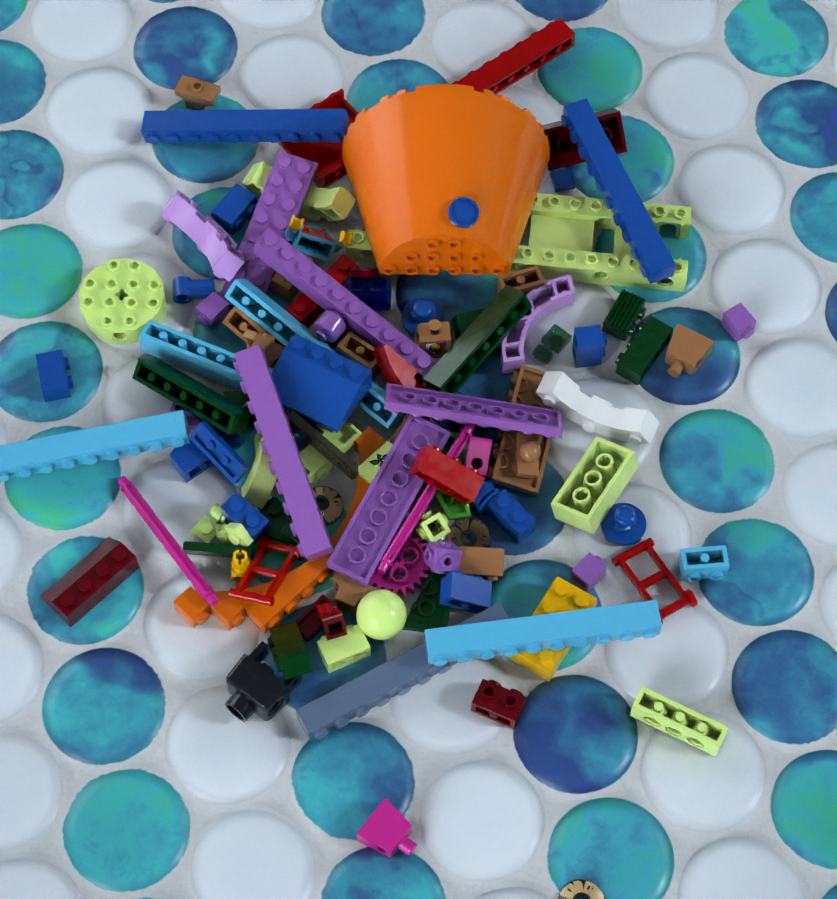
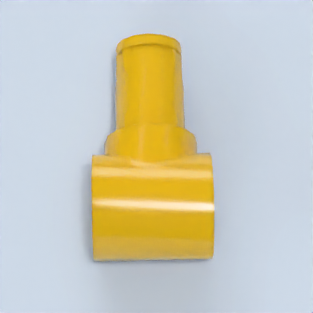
(239, 565)

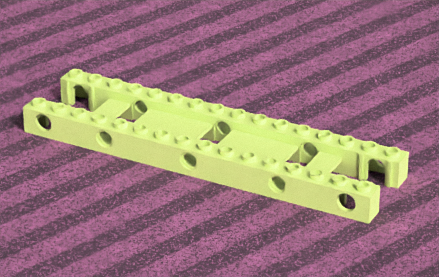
(563, 243)

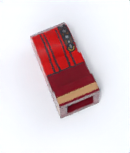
(331, 617)

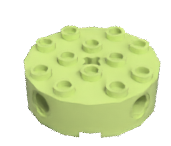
(121, 300)

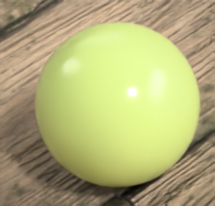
(381, 614)

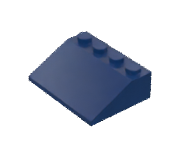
(319, 383)

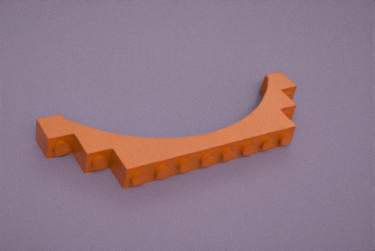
(296, 585)

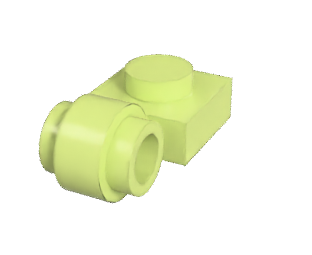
(206, 528)
(234, 534)

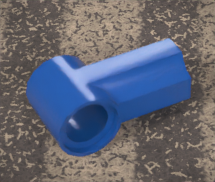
(186, 289)

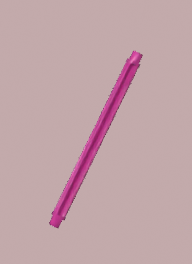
(421, 505)
(168, 541)

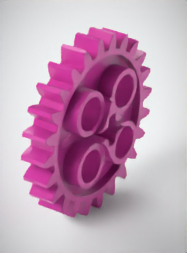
(413, 571)

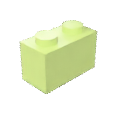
(344, 649)

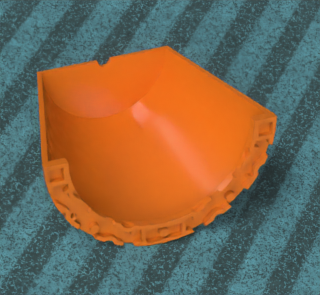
(422, 154)

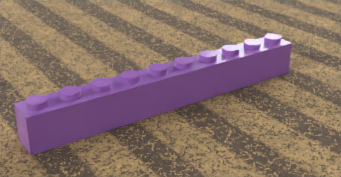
(333, 296)
(283, 452)

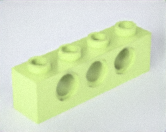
(679, 721)

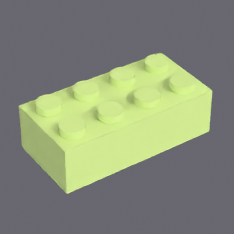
(594, 485)

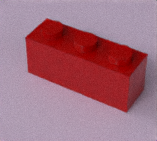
(447, 474)

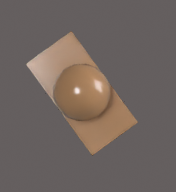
(527, 455)

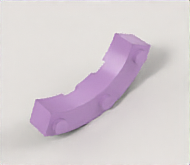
(206, 233)
(544, 300)

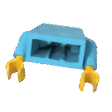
(315, 240)

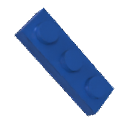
(219, 452)

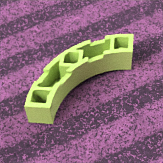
(320, 202)

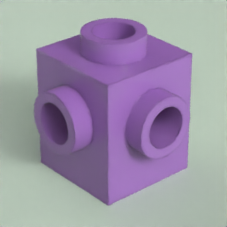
(442, 556)

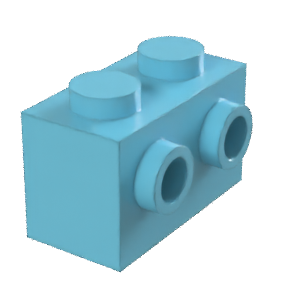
(703, 563)

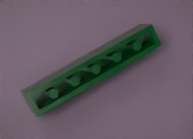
(478, 341)
(192, 395)

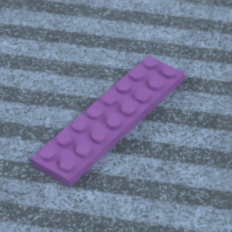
(279, 200)
(473, 410)
(385, 503)

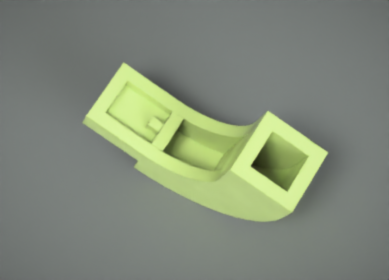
(260, 479)

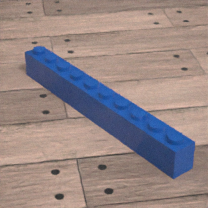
(245, 126)
(618, 191)

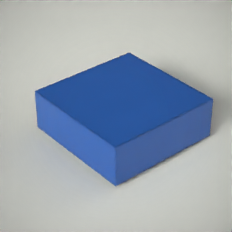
(562, 180)

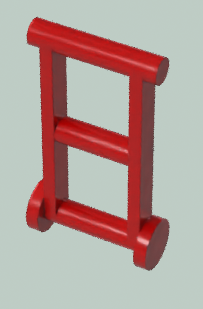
(263, 547)
(687, 596)

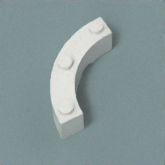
(594, 413)

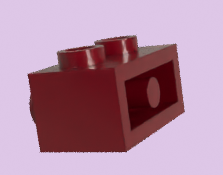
(498, 703)

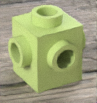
(440, 526)

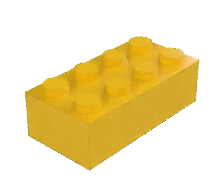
(559, 598)

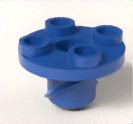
(418, 312)
(624, 524)

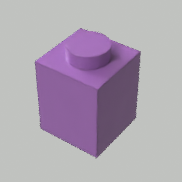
(212, 311)
(738, 322)
(588, 572)

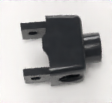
(256, 687)

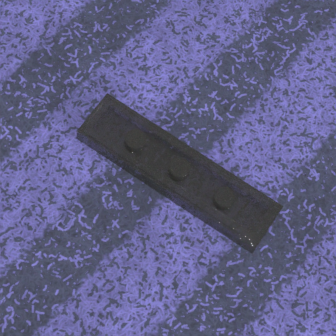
(323, 445)

